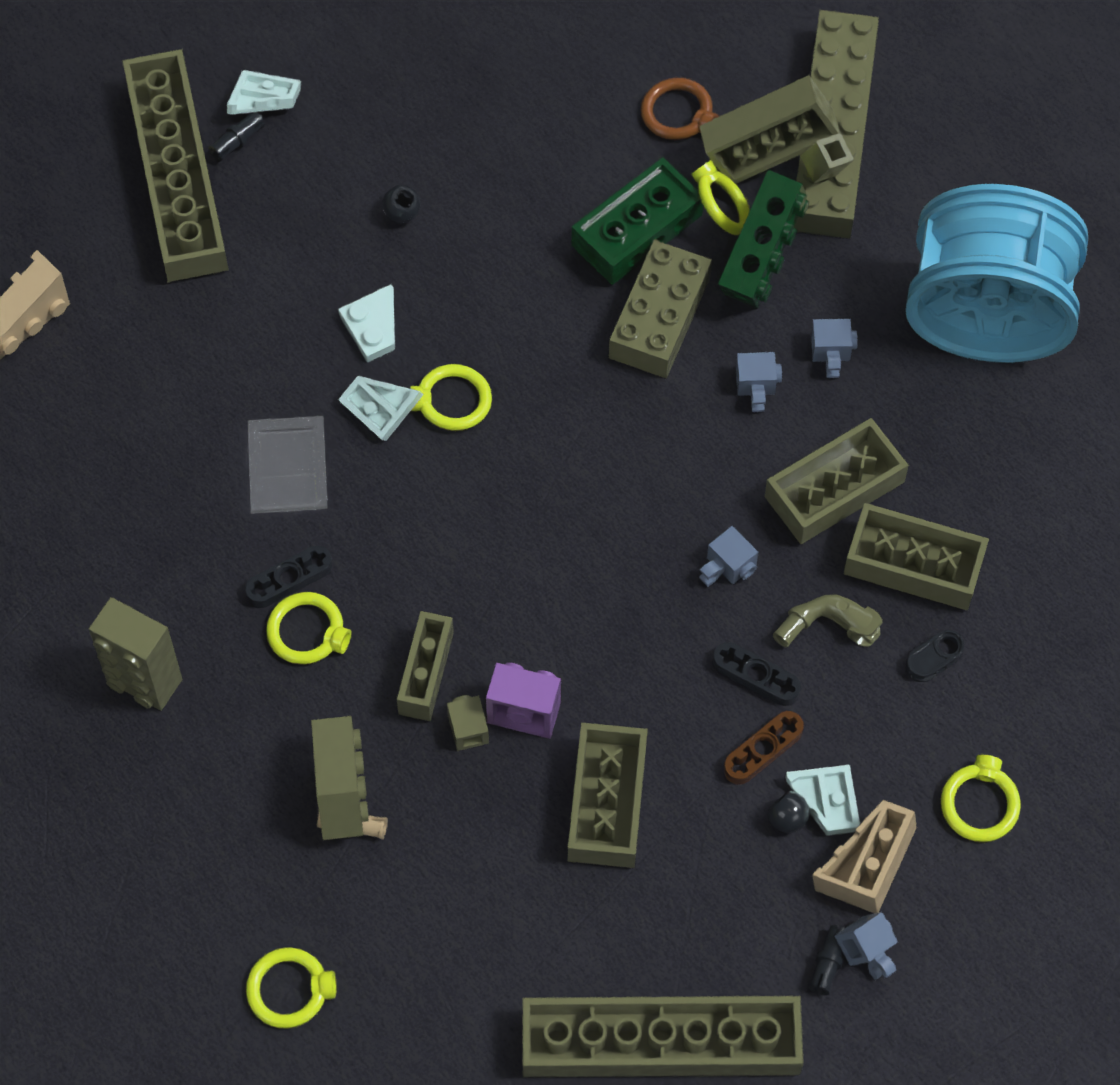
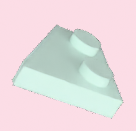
(262, 93)
(372, 322)
(379, 404)
(829, 797)

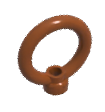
(701, 117)

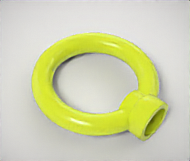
(705, 176)
(453, 370)
(335, 639)
(986, 769)
(322, 984)

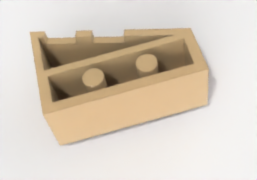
(30, 303)
(869, 860)

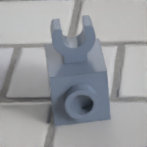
(832, 343)
(757, 377)
(730, 556)
(867, 941)

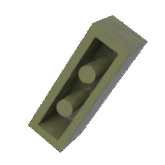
(425, 666)

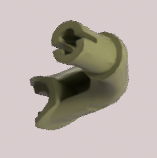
(859, 622)

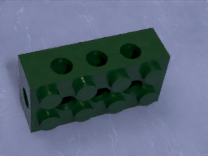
(774, 194)
(624, 226)

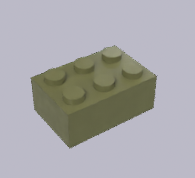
(337, 777)

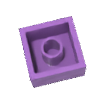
(523, 699)

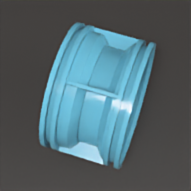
(997, 273)

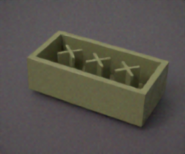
(769, 130)
(660, 309)
(836, 480)
(916, 556)
(135, 654)
(607, 795)

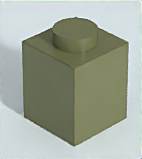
(827, 158)
(467, 722)

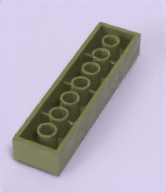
(843, 75)
(175, 166)
(662, 1036)

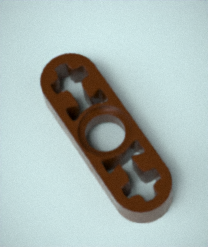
(740, 755)

